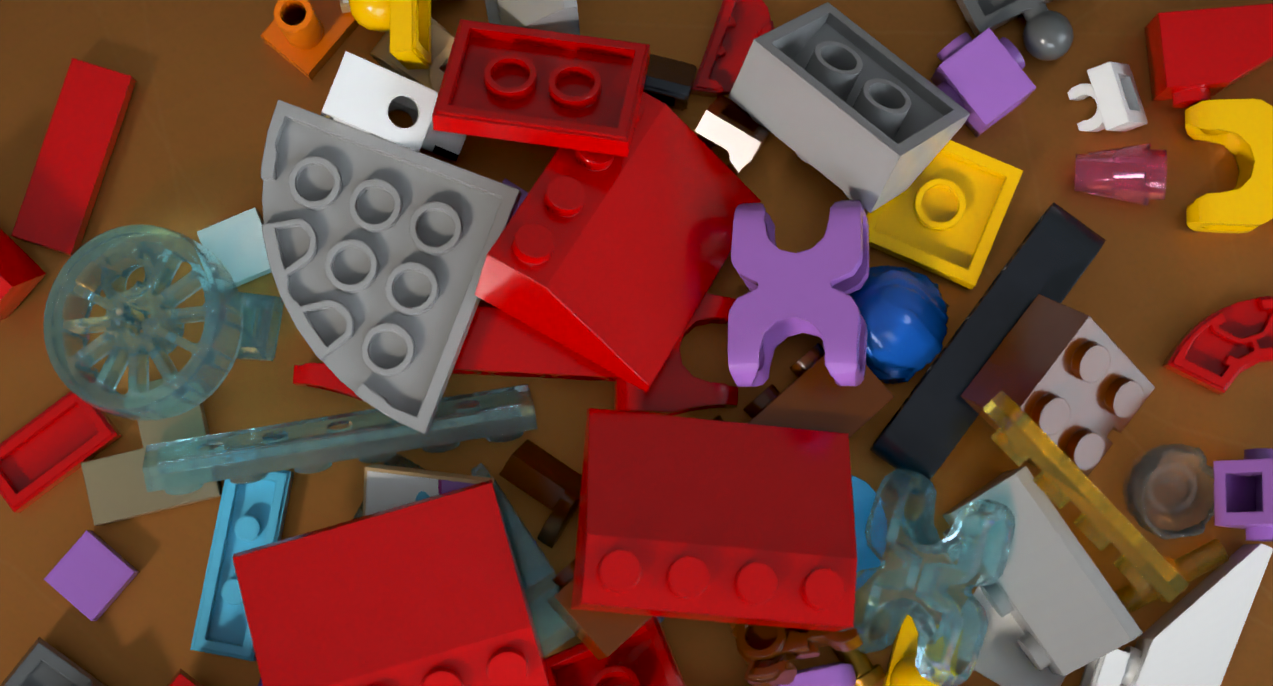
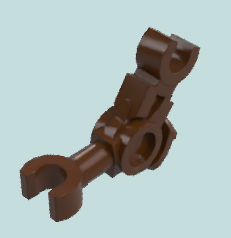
(771, 647)

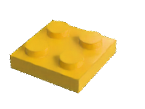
(947, 214)

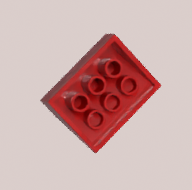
(619, 246)
(715, 522)
(395, 600)

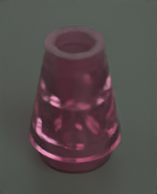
(1123, 173)

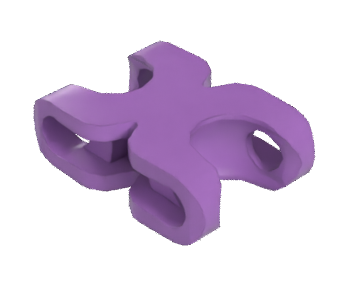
(799, 294)

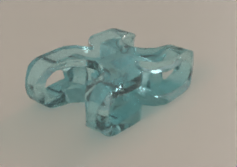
(930, 575)

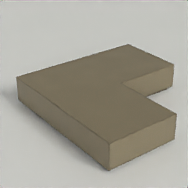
(118, 484)

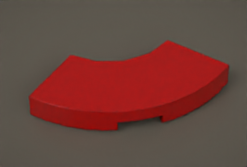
(1225, 344)

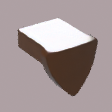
(548, 483)

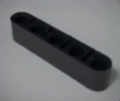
(934, 412)

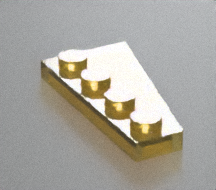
(1066, 482)

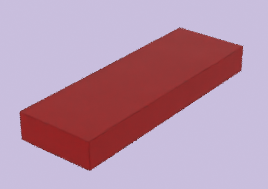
(74, 157)

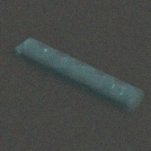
(318, 442)

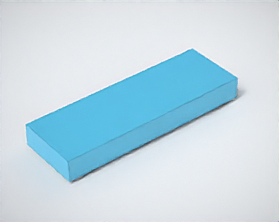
(245, 520)

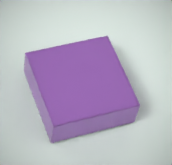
(91, 575)

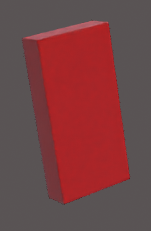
(52, 449)

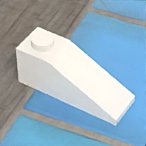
(1201, 631)

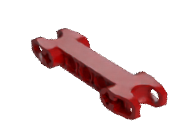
(510, 348)

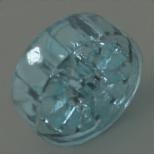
(106, 266)

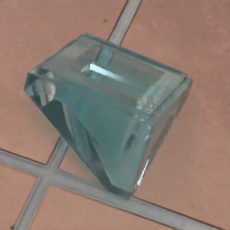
(261, 326)

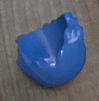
(903, 321)

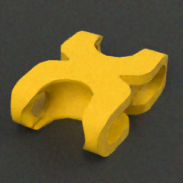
(1247, 132)

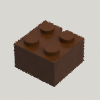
(1064, 379)

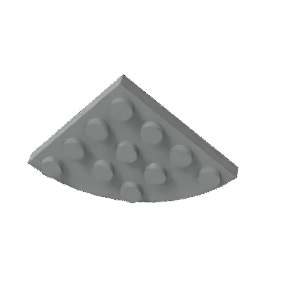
(377, 255)

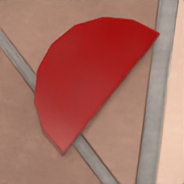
(729, 44)

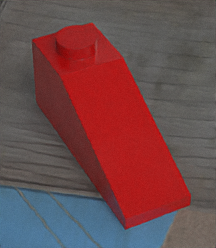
(1206, 50)

